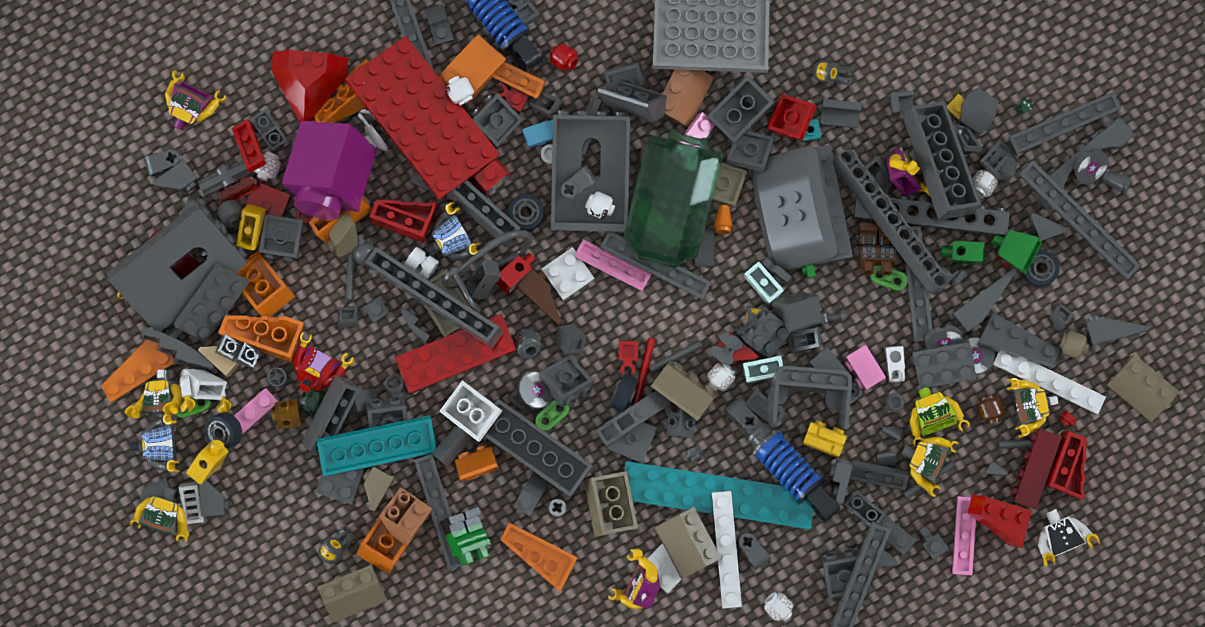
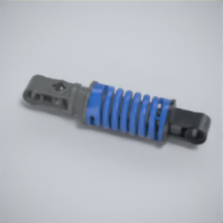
(502, 25)
(782, 461)

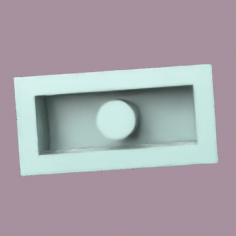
(763, 283)
(761, 369)

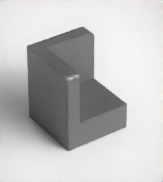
(900, 102)
(570, 339)

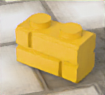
(251, 227)
(824, 439)

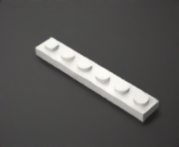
(1050, 381)
(727, 549)

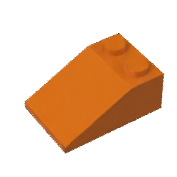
(476, 63)
(265, 288)
(476, 464)
(381, 548)

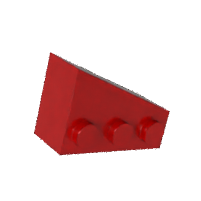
(404, 218)
(1068, 466)
(1001, 518)

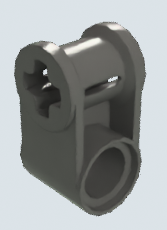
(159, 162)
(580, 180)
(755, 552)

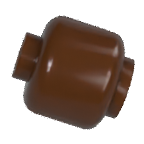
(990, 409)

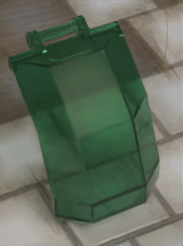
(672, 199)

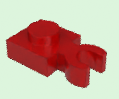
(515, 98)
(628, 352)

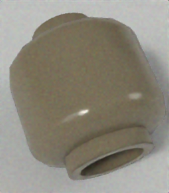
(1074, 344)

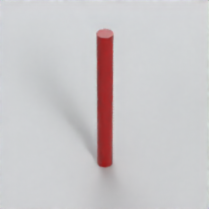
(643, 371)

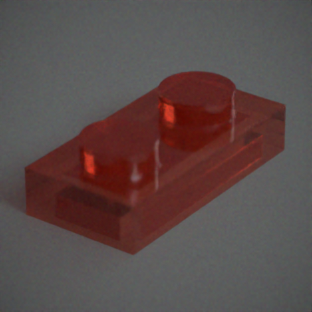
(240, 189)

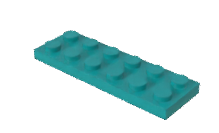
(376, 445)

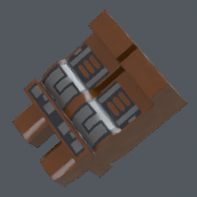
(875, 254)

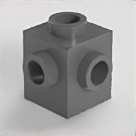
(680, 424)

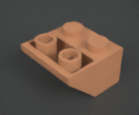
(404, 516)

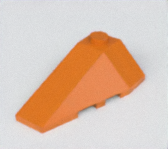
(342, 105)
(270, 335)

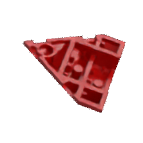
(308, 79)

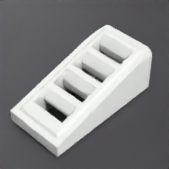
(190, 486)

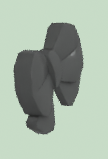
(725, 355)

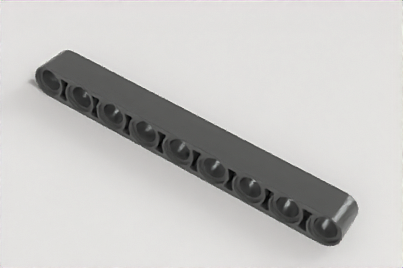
(893, 230)

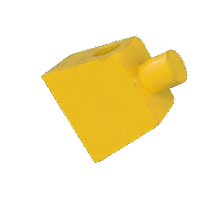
(214, 455)

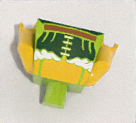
(934, 413)

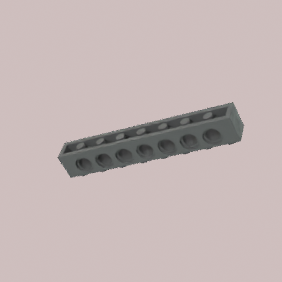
(999, 217)

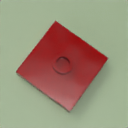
(270, 199)

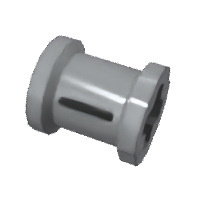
(556, 513)

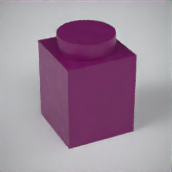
(328, 169)

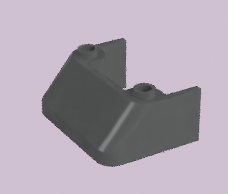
(834, 383)

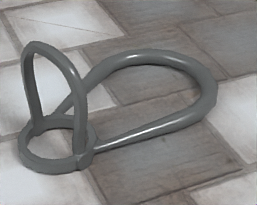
(488, 247)

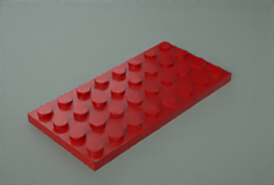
(421, 118)

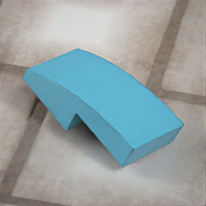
(538, 134)

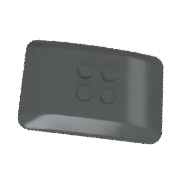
(795, 209)

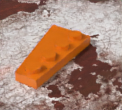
(136, 370)
(542, 556)

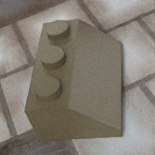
(1142, 388)
(684, 389)
(610, 504)
(687, 543)
(352, 593)

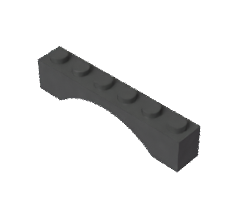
(1110, 139)

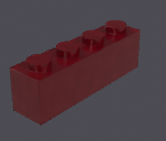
(1036, 468)

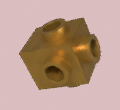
(287, 414)

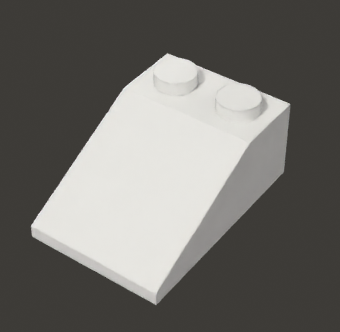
(470, 411)

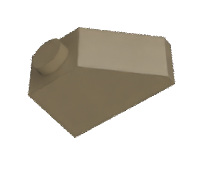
(343, 236)
(376, 485)

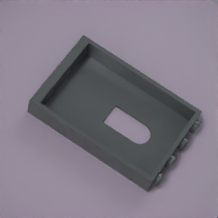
(568, 137)
(146, 274)

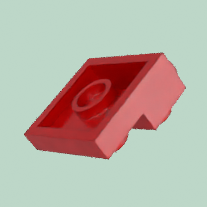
(791, 117)

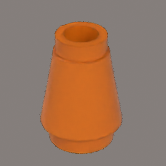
(723, 220)

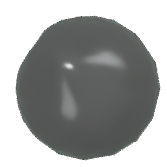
(363, 250)

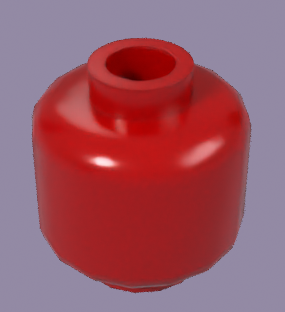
(564, 57)

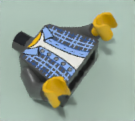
(451, 237)
(158, 444)

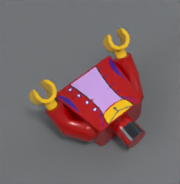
(317, 368)

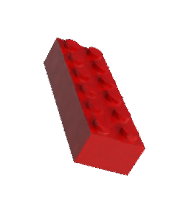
(451, 357)

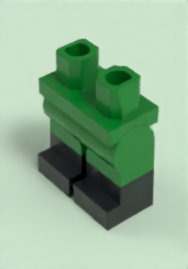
(466, 535)

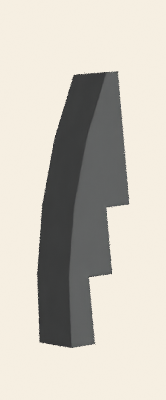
(183, 353)

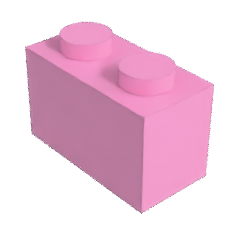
(864, 368)

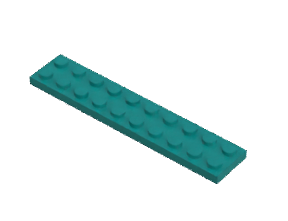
(692, 489)

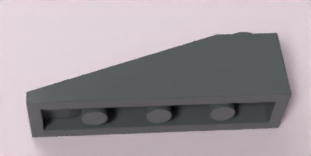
(977, 309)

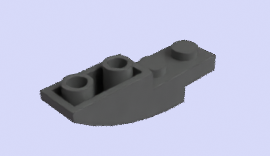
(632, 417)
(868, 512)

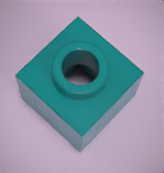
(815, 135)

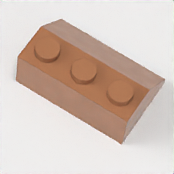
(685, 95)

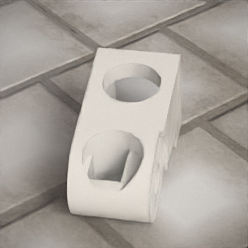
(895, 363)

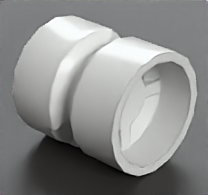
(421, 264)

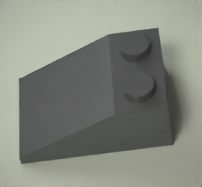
(741, 109)

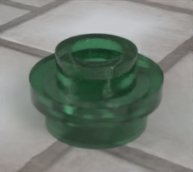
(1024, 106)

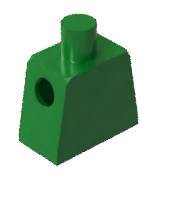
(1018, 249)
(973, 256)

